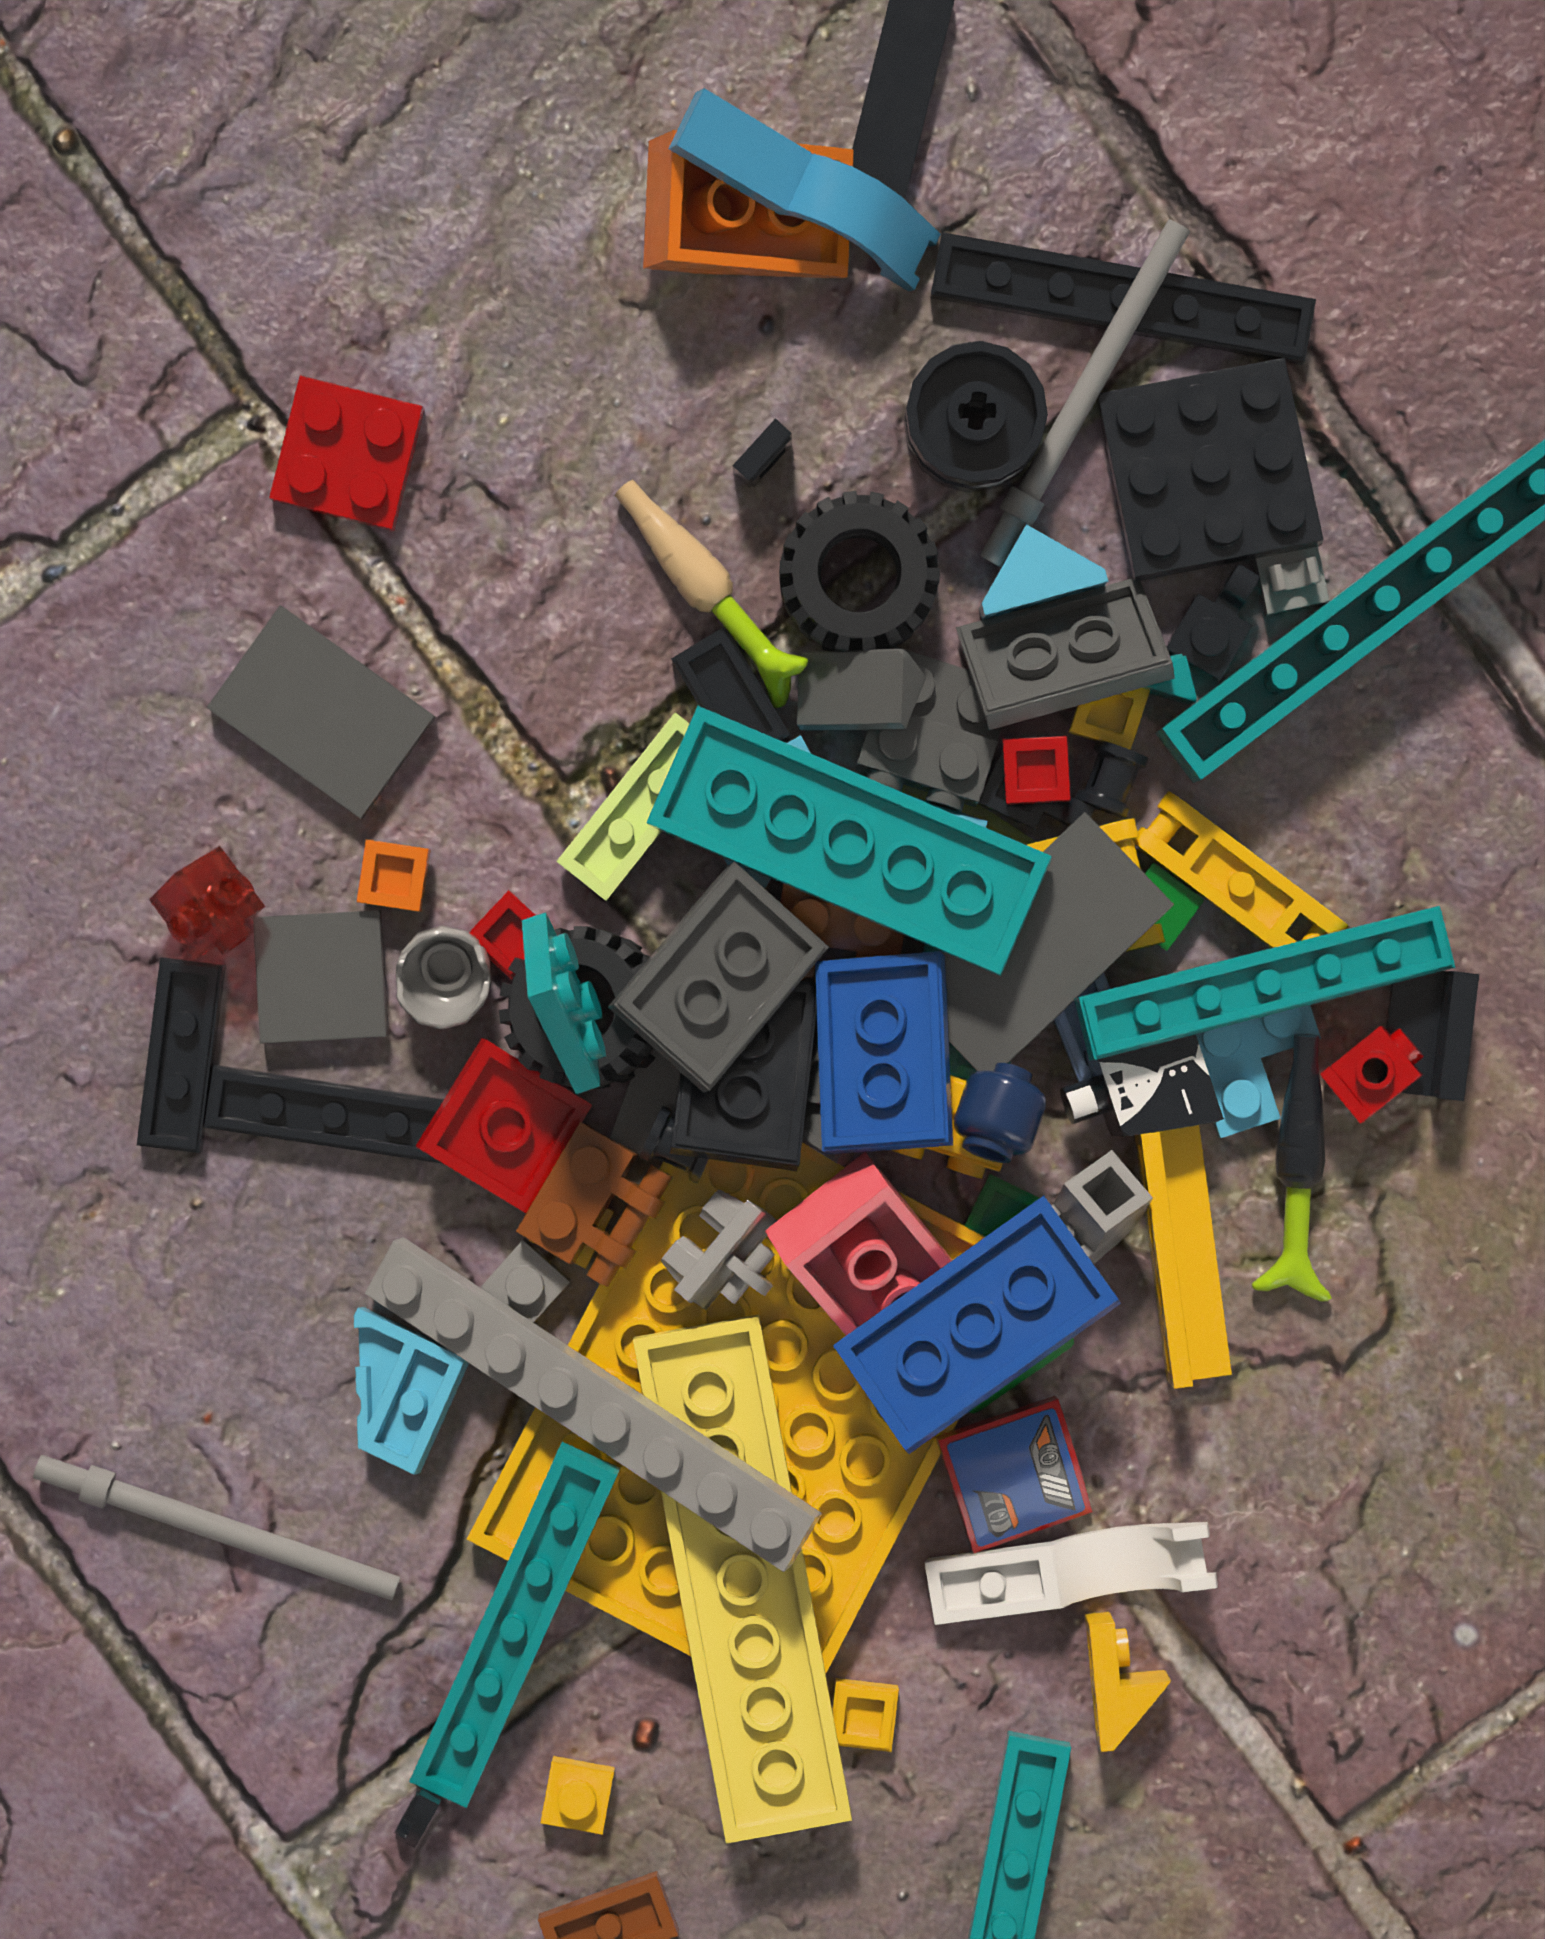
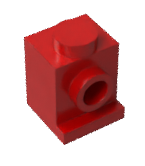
(1348, 1078)

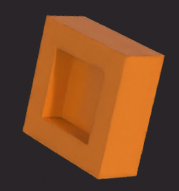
(393, 875)

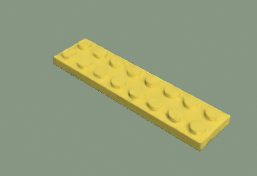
(744, 1617)

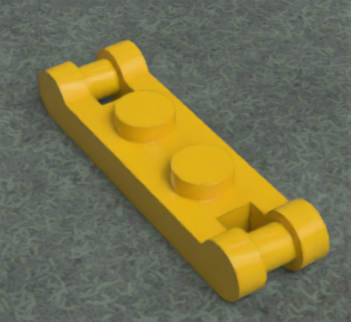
(1232, 876)

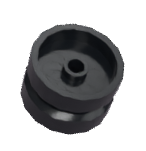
(981, 379)

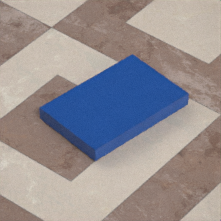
(883, 1053)

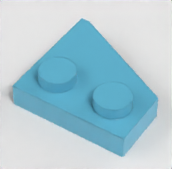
(402, 1389)

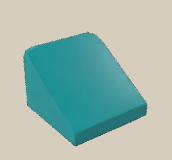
(1178, 689)

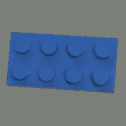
(976, 1324)

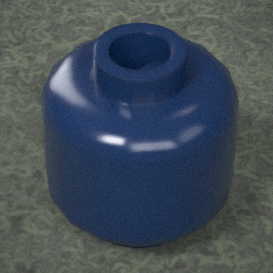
(999, 1113)

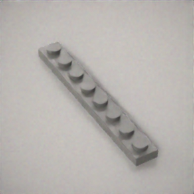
(593, 1404)

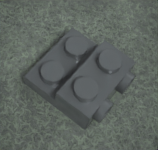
(944, 743)

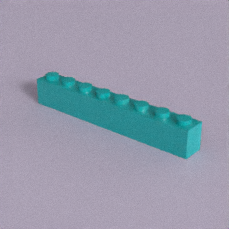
(1359, 618)

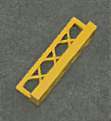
(1183, 1256)

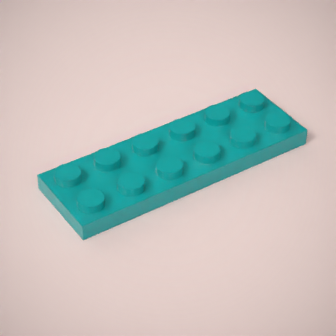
(849, 840)

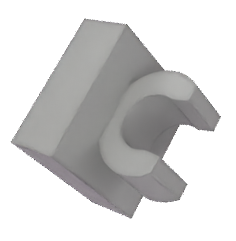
(1291, 581)

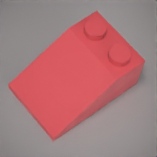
(856, 1244)

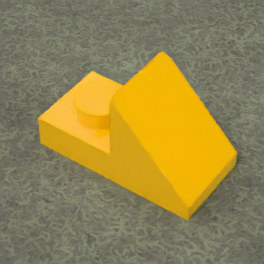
(1117, 1697)

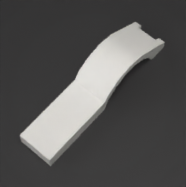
(1068, 1571)

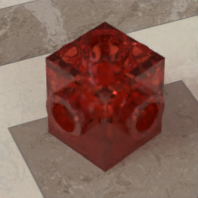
(208, 905)

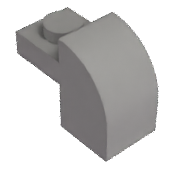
(1102, 1205)

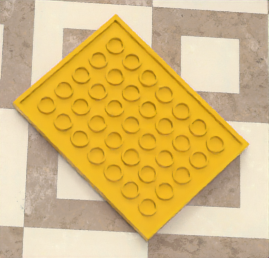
(831, 1433)

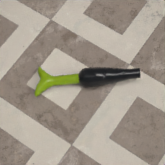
(1299, 1168)

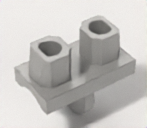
(731, 1260)

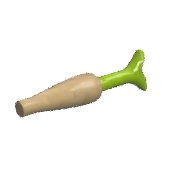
(708, 588)

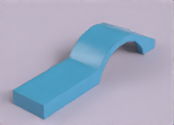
(804, 185)

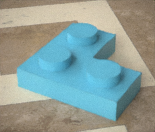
(1237, 1069)

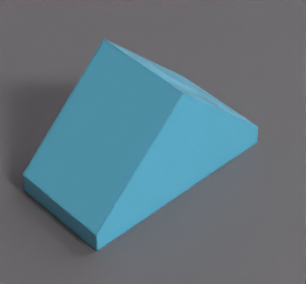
(1039, 573)

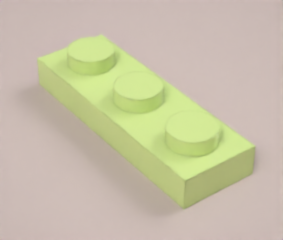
(618, 830)

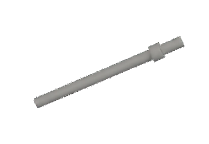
(1023, 503)
(100, 1488)

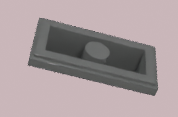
(858, 690)

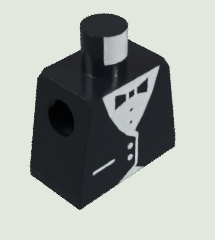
(1146, 1090)

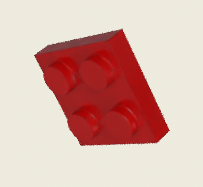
(347, 453)
(503, 1125)

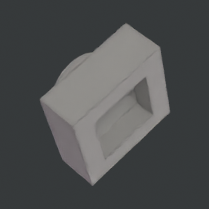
(526, 1281)

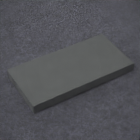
(1077, 927)

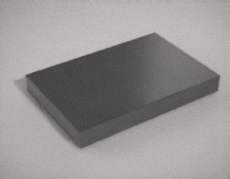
(1064, 653)
(321, 712)
(718, 977)

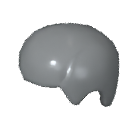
(443, 977)

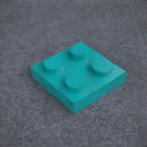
(562, 1002)

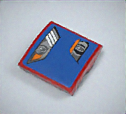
(1014, 1474)

